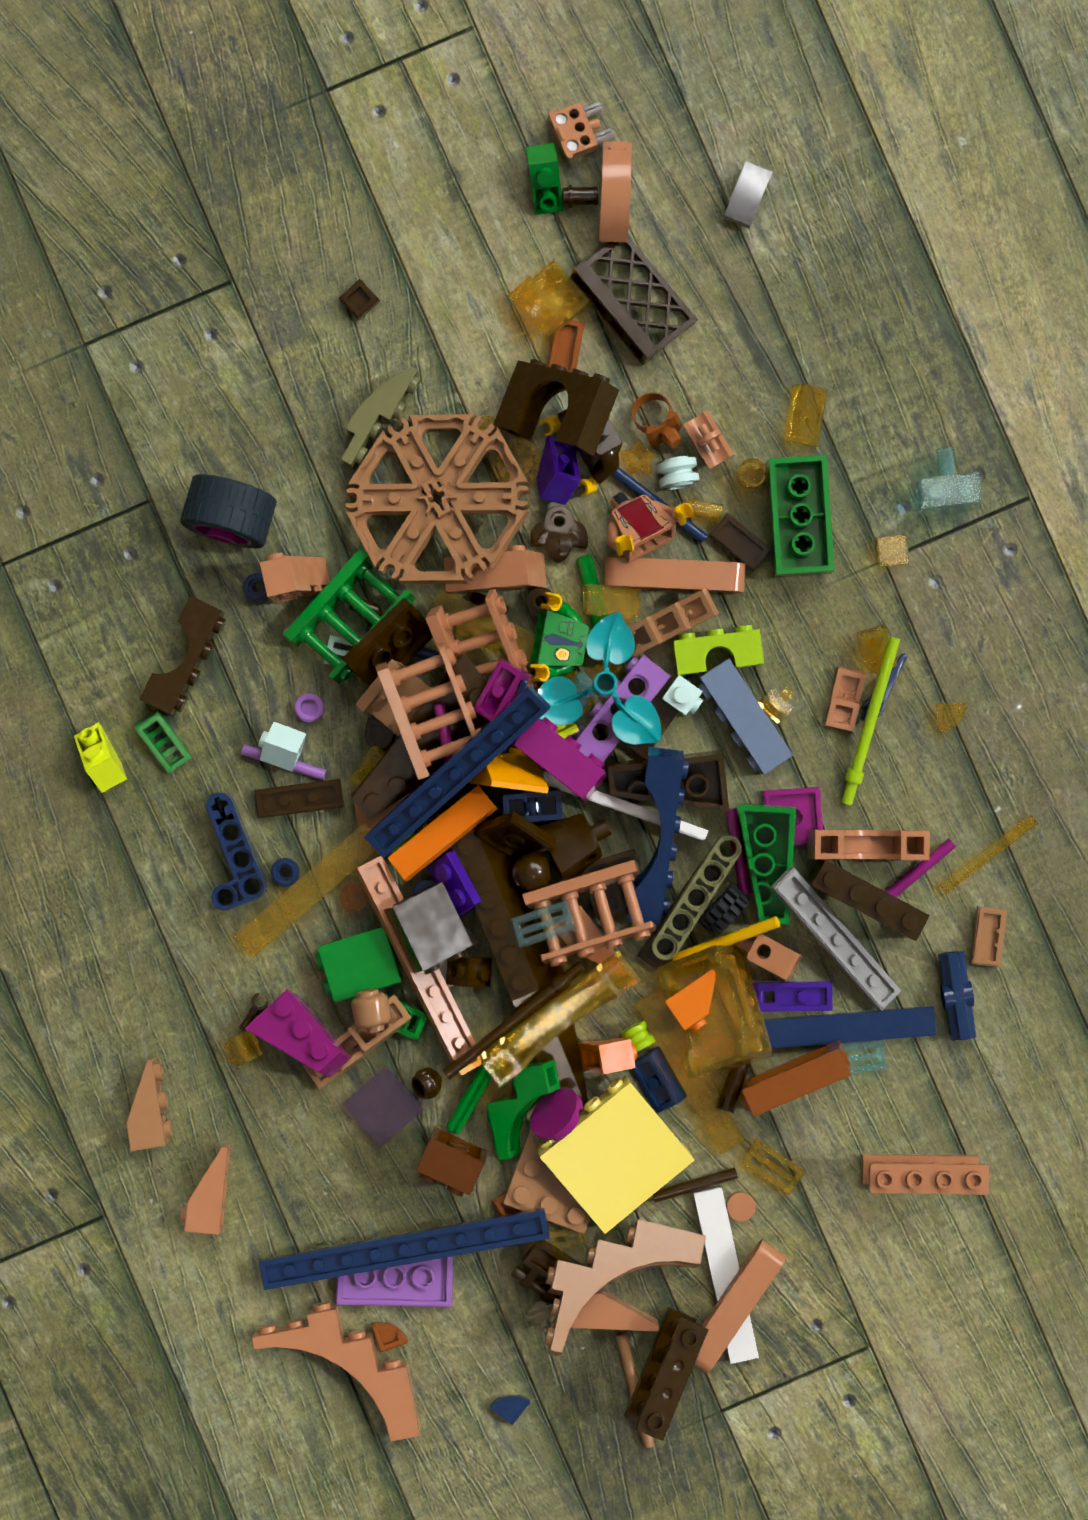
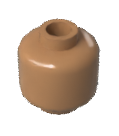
(371, 1010)

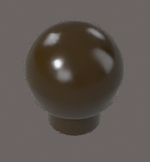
(531, 871)

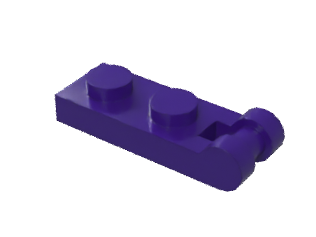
(795, 996)

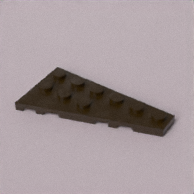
(395, 773)

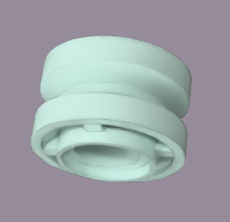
(677, 472)

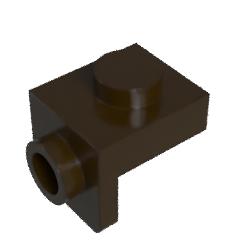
(469, 972)

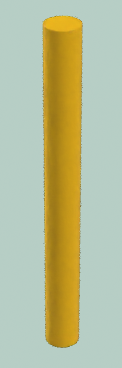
(733, 937)

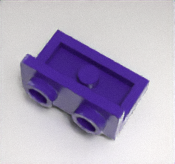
(456, 881)

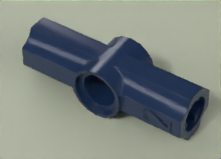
(957, 995)

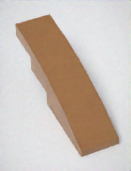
(672, 621)
(360, 1043)

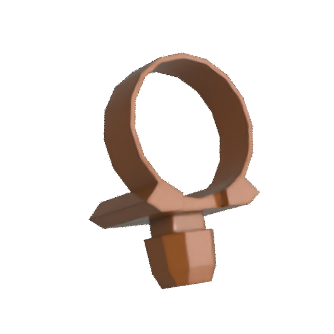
(664, 433)

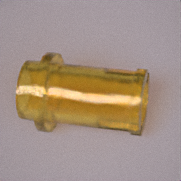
(706, 509)

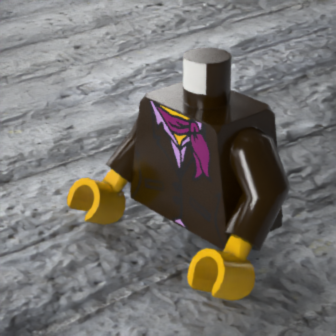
(606, 457)

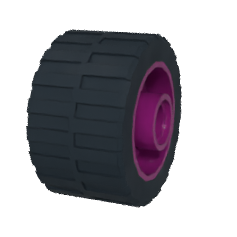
(228, 511)

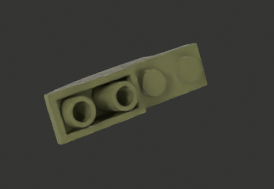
(383, 404)

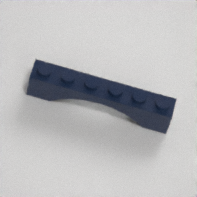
(663, 780)

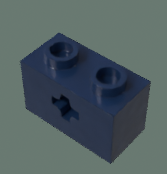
(535, 805)

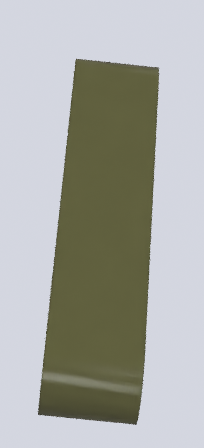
(699, 882)

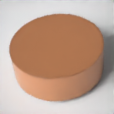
(740, 1206)

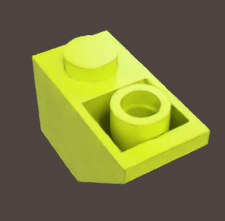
(99, 757)

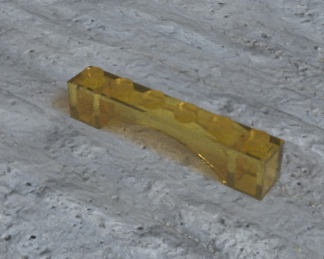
(525, 1041)

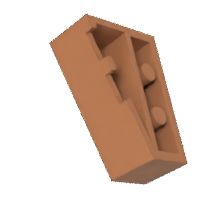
(293, 576)

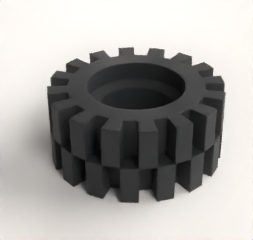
(723, 910)

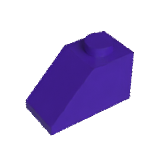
(557, 472)

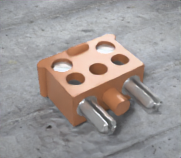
(568, 138)

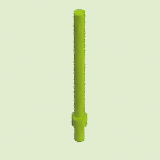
(855, 774)

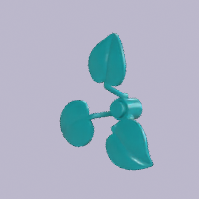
(613, 643)

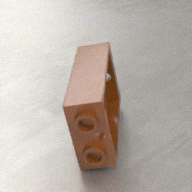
(795, 1078)

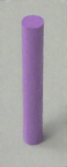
(300, 767)

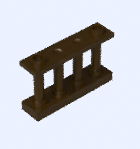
(665, 1373)

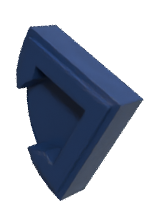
(510, 1407)

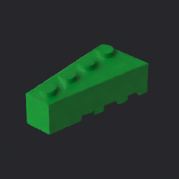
(770, 849)

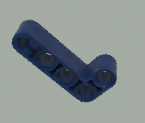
(230, 849)

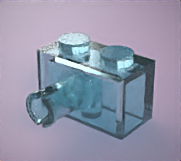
(948, 487)

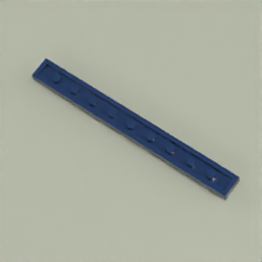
(404, 1249)

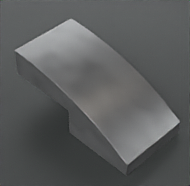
(747, 195)

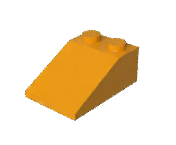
(513, 771)

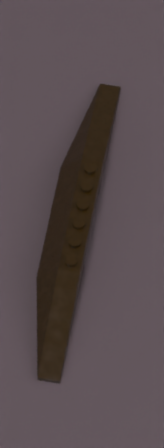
(520, 966)

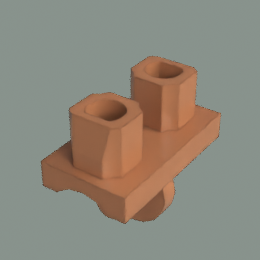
(708, 440)

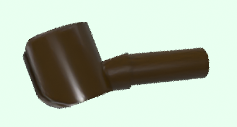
(253, 1012)

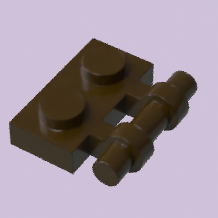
(539, 1258)

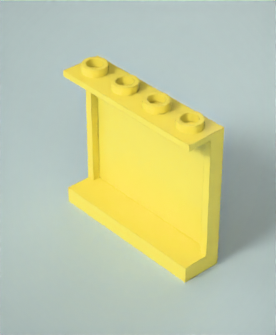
(615, 1154)

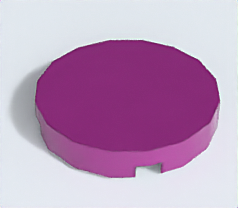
(556, 1114)

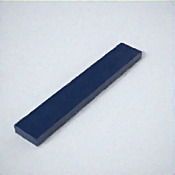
(851, 1027)

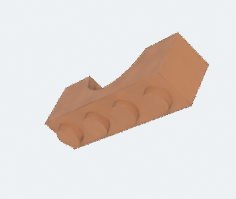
(868, 844)

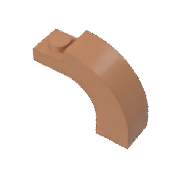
(615, 191)

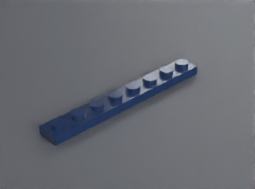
(457, 771)

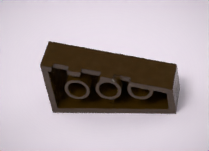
(703, 787)

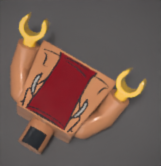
(643, 525)

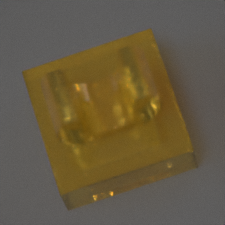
(777, 704)
(244, 1047)

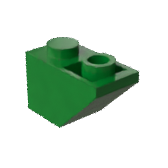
(544, 178)

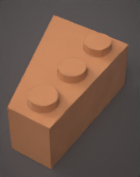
(513, 571)

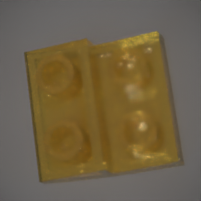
(550, 299)

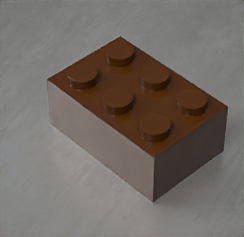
(451, 1162)

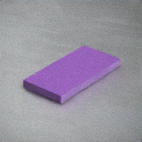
(405, 1285)

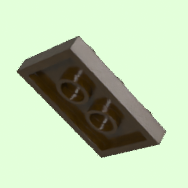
(394, 637)

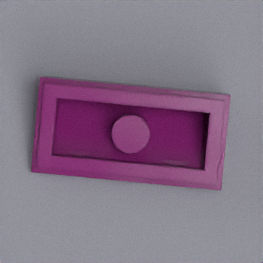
(500, 689)

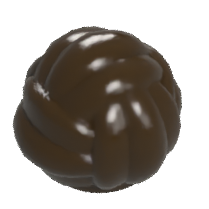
(427, 1083)

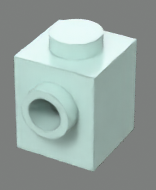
(683, 696)
(281, 746)

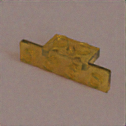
(453, 604)

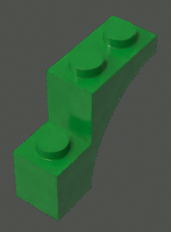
(508, 1112)

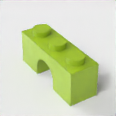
(742, 645)

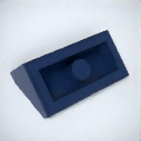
(658, 1080)

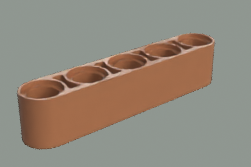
(675, 574)
(738, 1302)

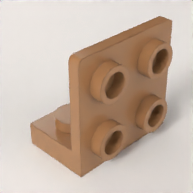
(376, 702)

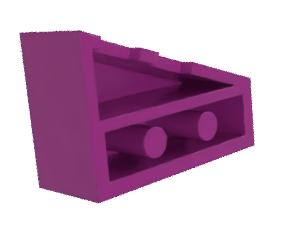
(562, 758)
(299, 1033)

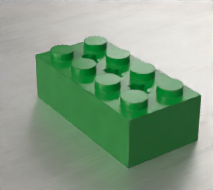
(813, 502)

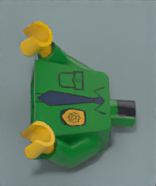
(558, 640)

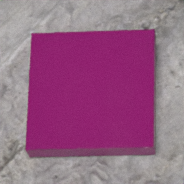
(807, 808)

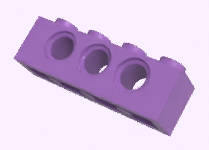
(653, 680)

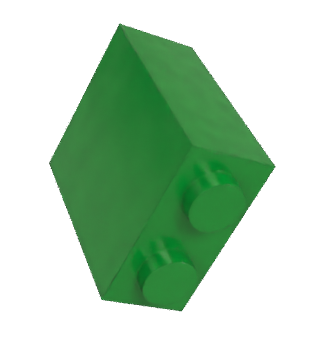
(358, 964)

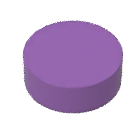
(309, 707)

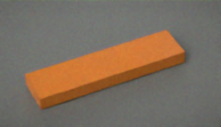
(442, 833)

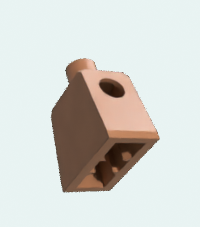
(781, 960)

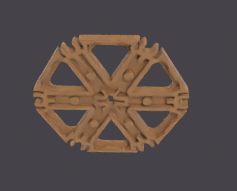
(421, 520)

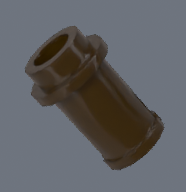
(579, 196)

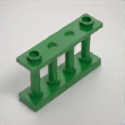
(322, 611)

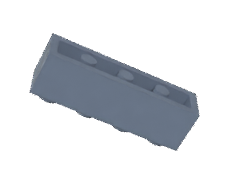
(745, 717)

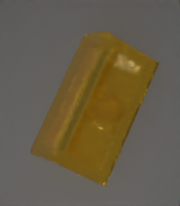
(805, 415)

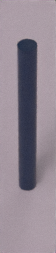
(639, 490)

